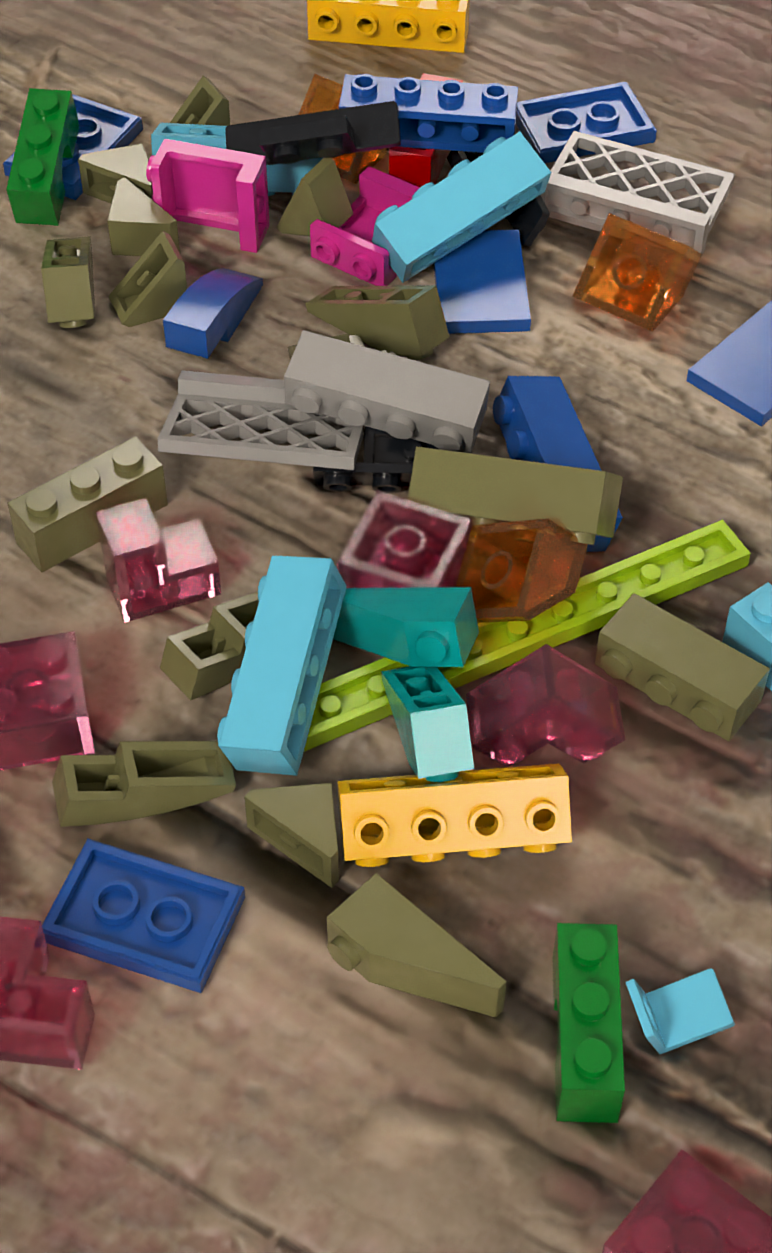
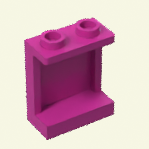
(212, 188)
(351, 245)

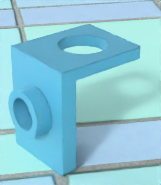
(681, 1010)

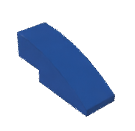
(210, 311)

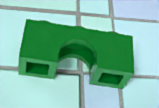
(44, 139)
(589, 1023)

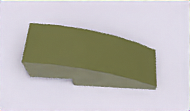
(210, 653)
(139, 781)

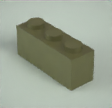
(61, 514)
(681, 667)

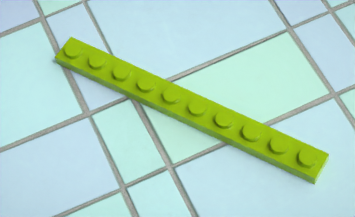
(655, 575)

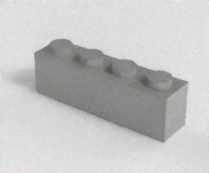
(386, 392)

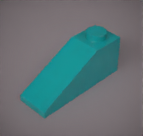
(410, 624)
(429, 722)

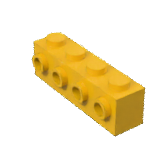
(391, 23)
(469, 814)

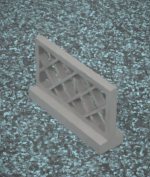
(591, 200)
(248, 406)

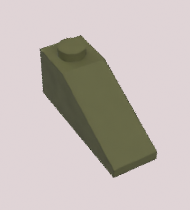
(69, 281)
(386, 317)
(408, 951)

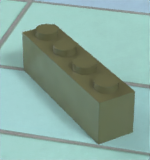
(517, 490)

